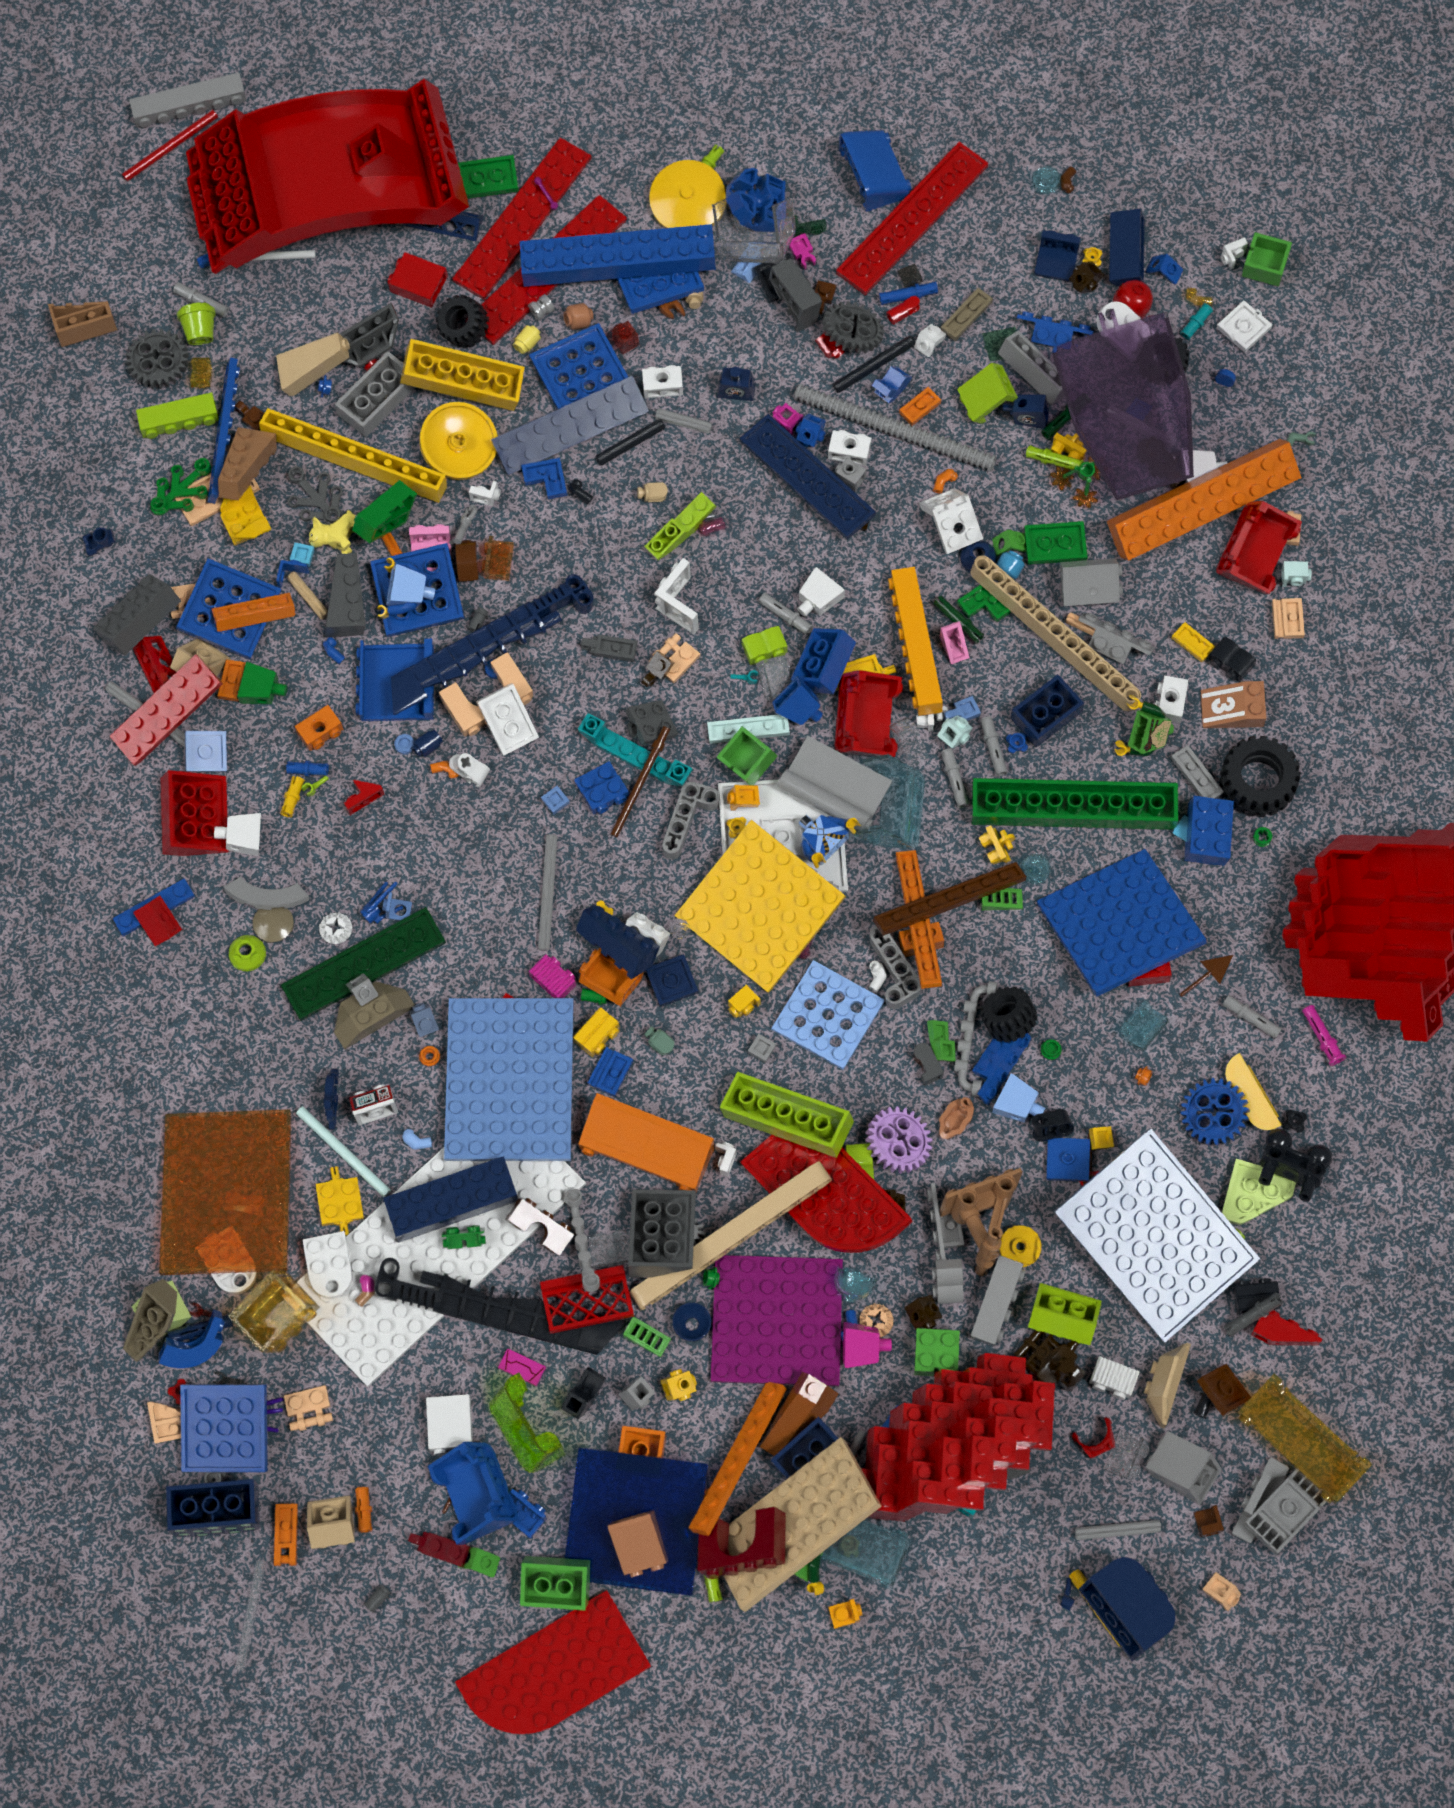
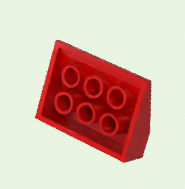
(190, 811)

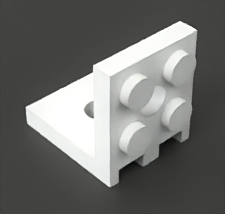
(948, 510)
(666, 594)

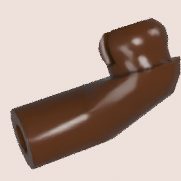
(1065, 180)

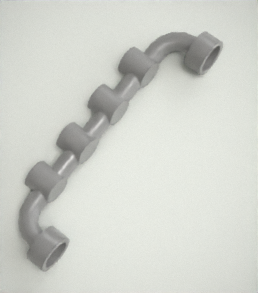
(965, 1045)
(589, 1279)

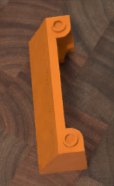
(646, 1142)

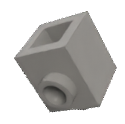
(851, 473)
(637, 1394)

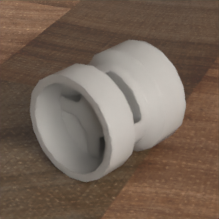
(541, 307)

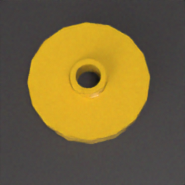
(1025, 1235)

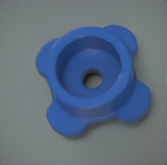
(324, 386)
(1016, 737)

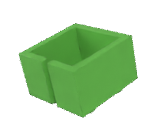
(1266, 259)
(747, 756)
(936, 1350)

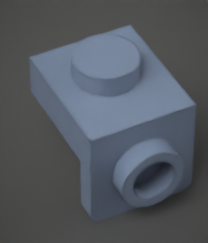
(423, 1019)

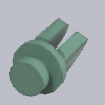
(660, 1041)

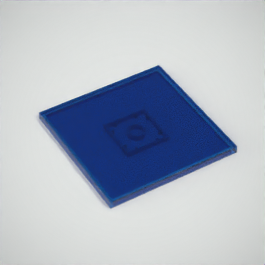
(627, 1484)

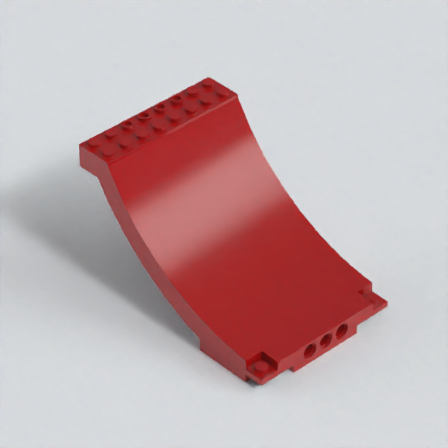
(322, 169)

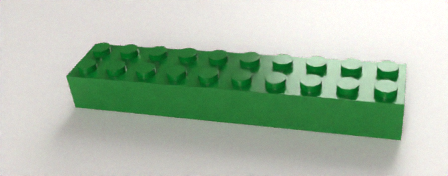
(1074, 803)

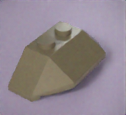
(359, 1021)

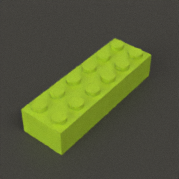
(787, 1114)

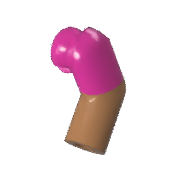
(368, 1290)

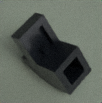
(583, 1394)

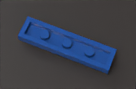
(172, 896)

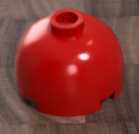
(1136, 296)

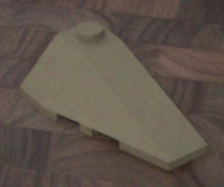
(151, 1318)

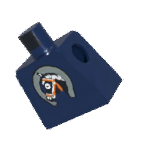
(736, 384)
(1029, 410)

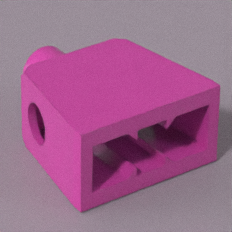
(862, 1345)

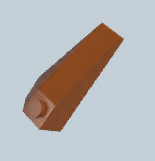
(802, 1406)

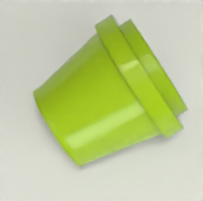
(197, 322)

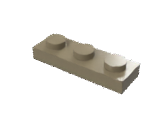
(966, 314)

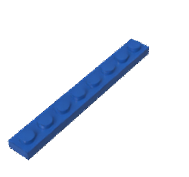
(224, 424)

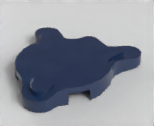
(331, 1098)

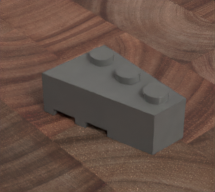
(797, 293)

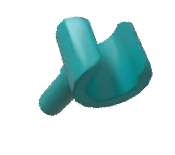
(746, 677)

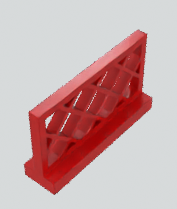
(573, 1283)

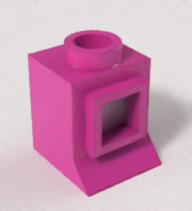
(787, 417)

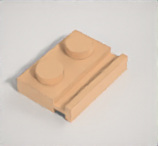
(1288, 618)

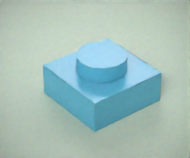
(302, 553)

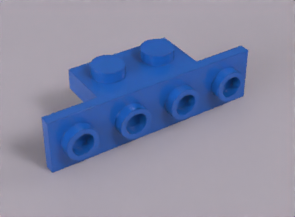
(1052, 332)
(997, 1063)

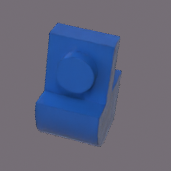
(892, 384)

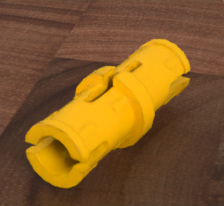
(292, 796)

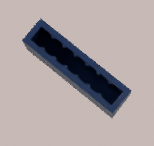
(1126, 246)

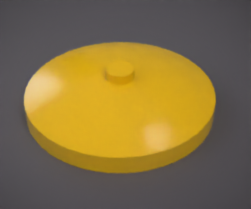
(685, 194)
(458, 440)

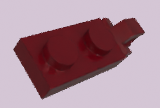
(440, 1548)

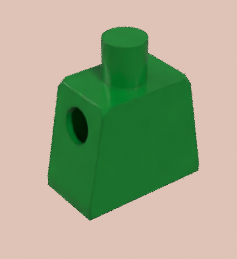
(259, 685)

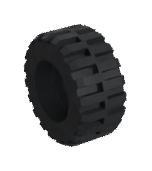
(1265, 752)

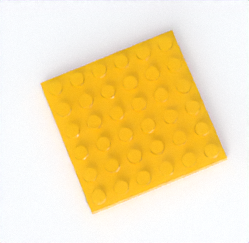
(760, 906)

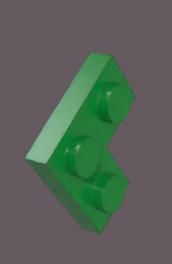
(979, 599)

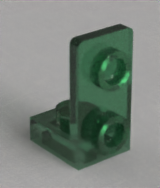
(813, 227)

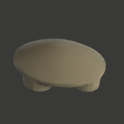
(273, 924)

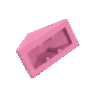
(954, 642)

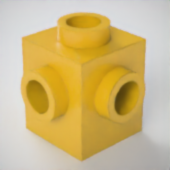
(679, 1385)

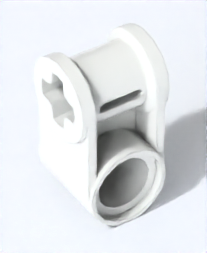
(472, 769)

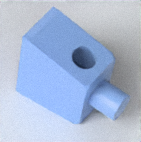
(1017, 1100)

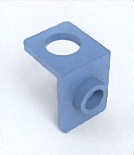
(390, 904)

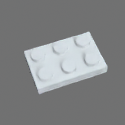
(507, 719)

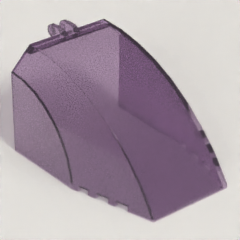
(1130, 403)

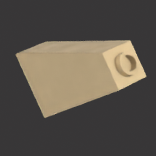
(310, 362)

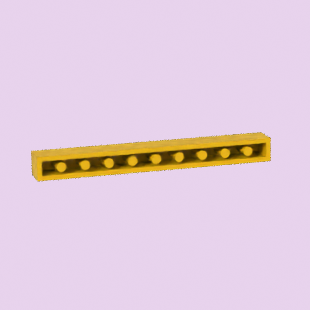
(353, 455)

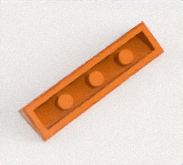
(253, 612)

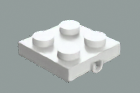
(1244, 326)

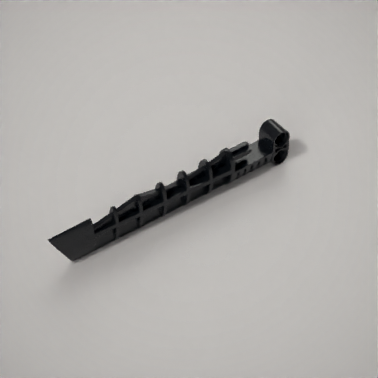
(514, 1315)

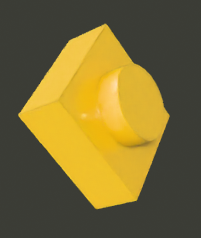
(1101, 1138)

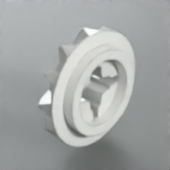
(341, 934)

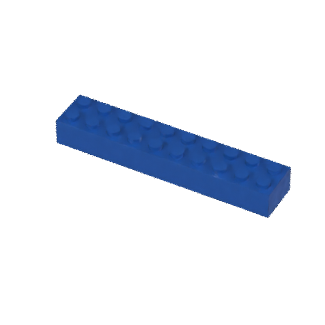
(617, 255)

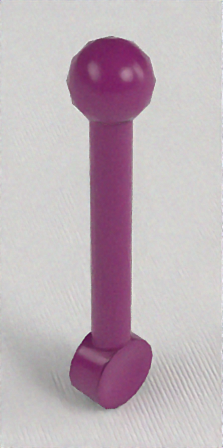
(554, 205)

